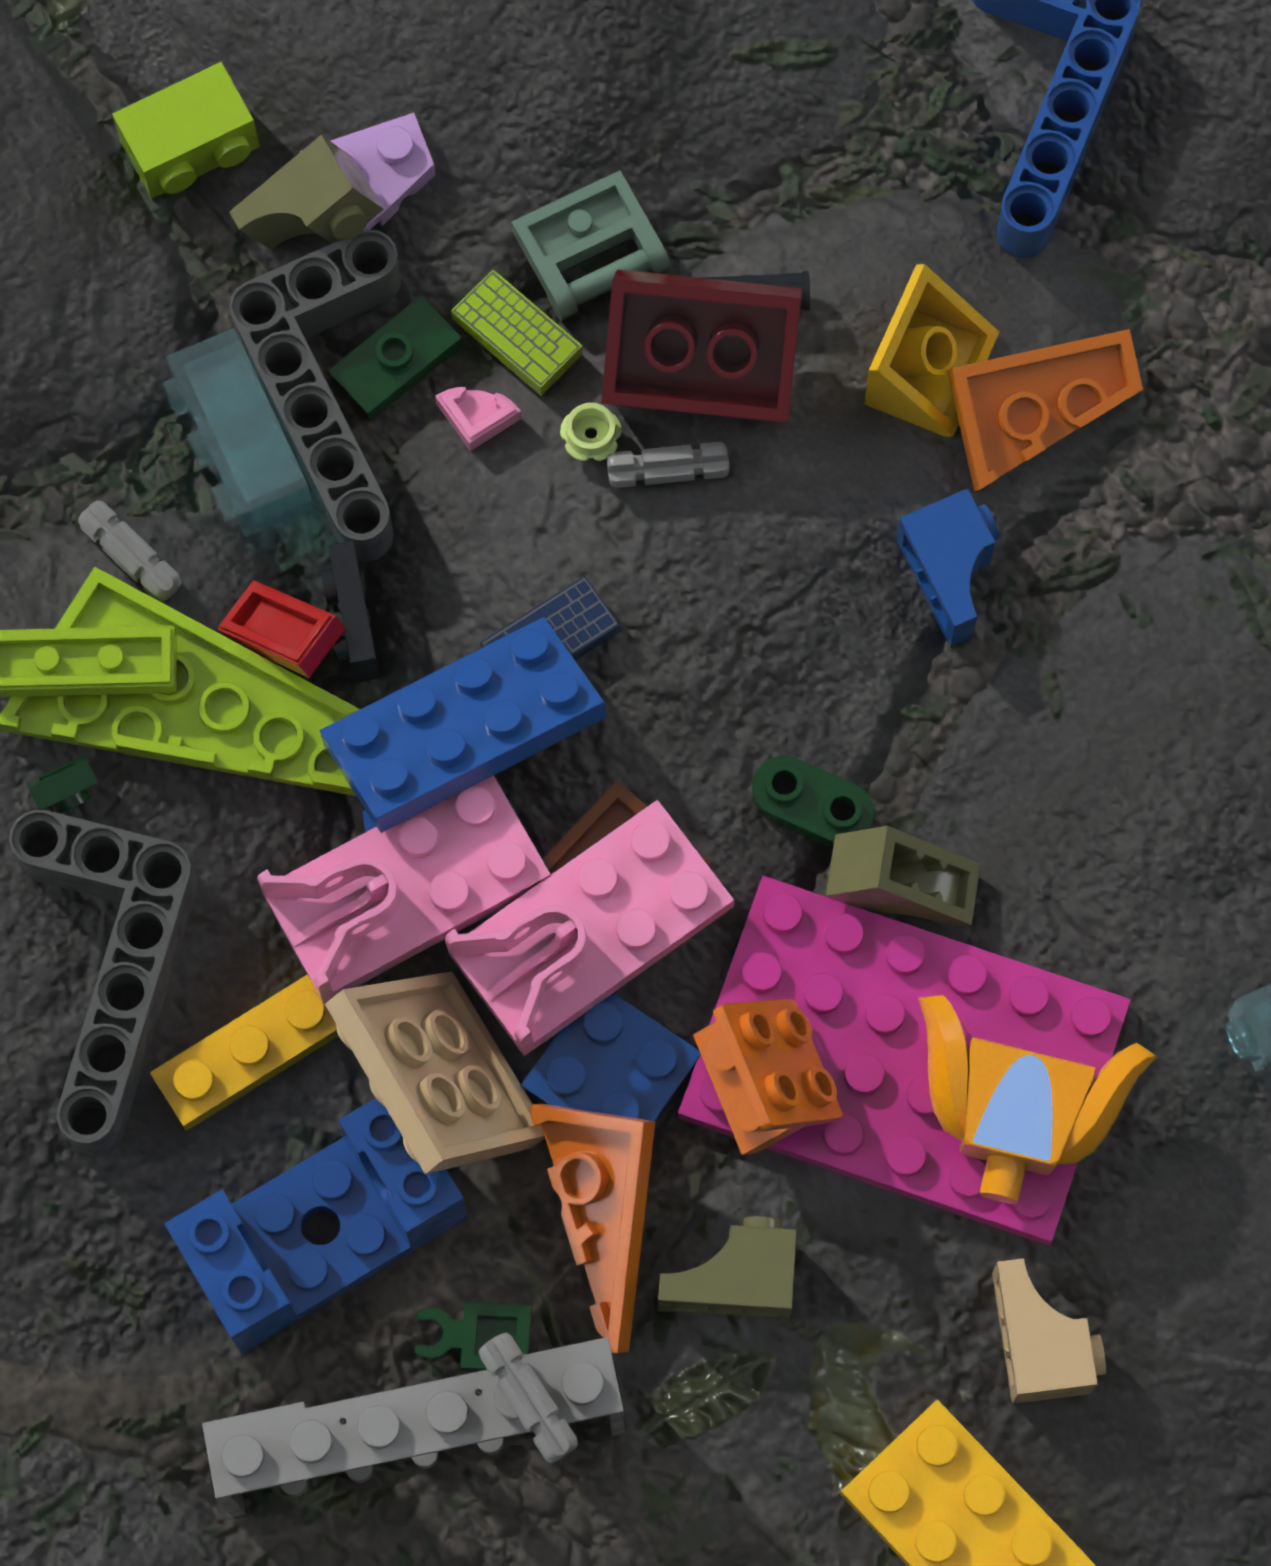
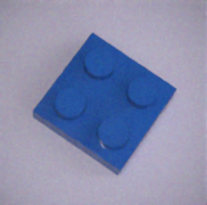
(613, 1064)

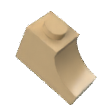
(1042, 1348)

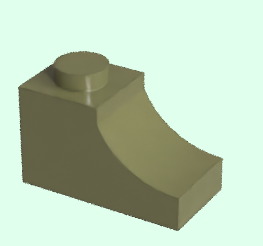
(311, 194)
(903, 876)
(743, 1279)

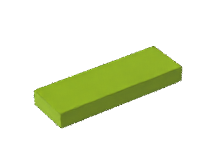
(88, 661)

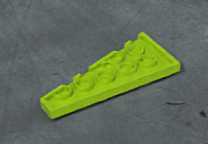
(228, 710)

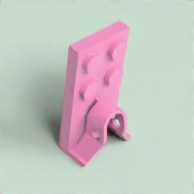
(403, 887)
(590, 927)

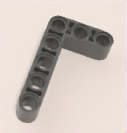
(306, 389)
(122, 963)

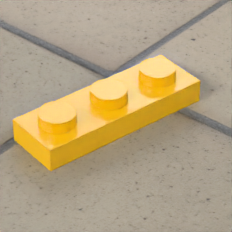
(245, 1053)

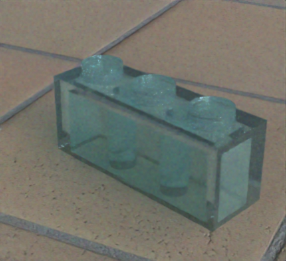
(236, 433)

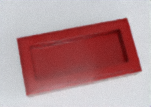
(281, 628)

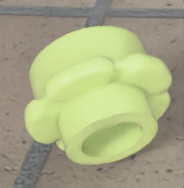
(588, 417)

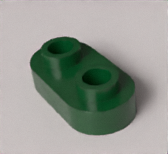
(810, 804)

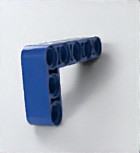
(1070, 90)

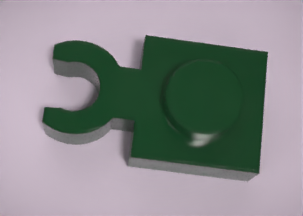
(480, 1324)

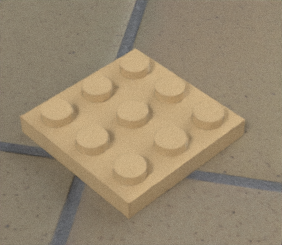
(436, 1070)

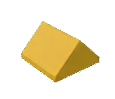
(925, 339)

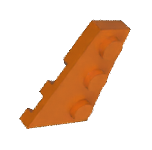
(1036, 397)

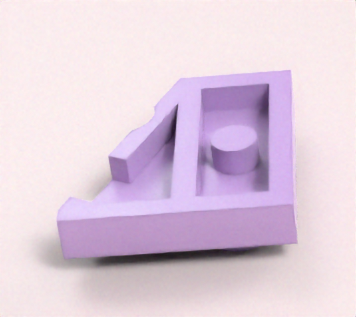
(392, 161)

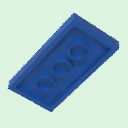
(463, 724)

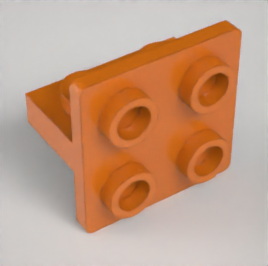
(766, 1071)

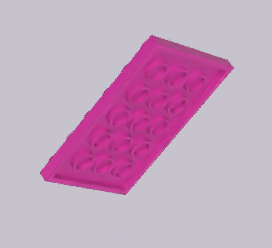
(860, 991)

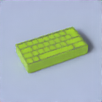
(517, 332)

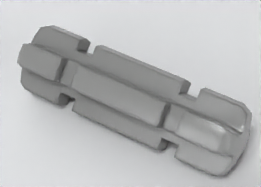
(668, 464)
(129, 551)
(528, 1397)

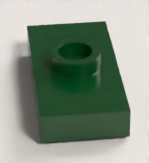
(395, 358)

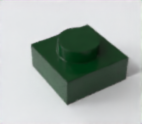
(63, 786)

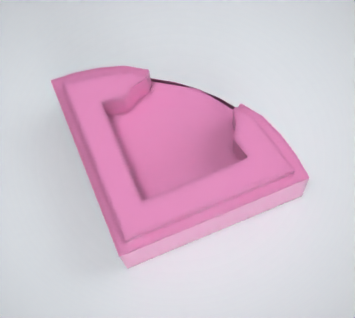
(477, 414)

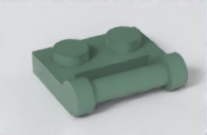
(581, 228)

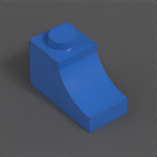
(945, 550)

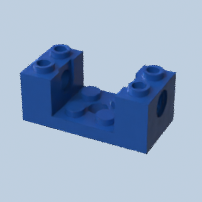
(255, 1252)

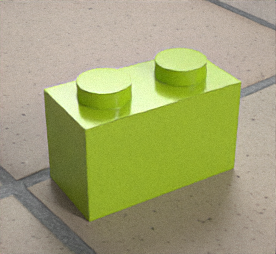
(186, 131)

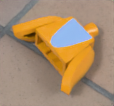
(1020, 1104)

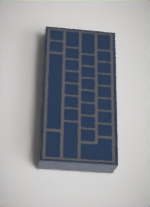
(575, 616)

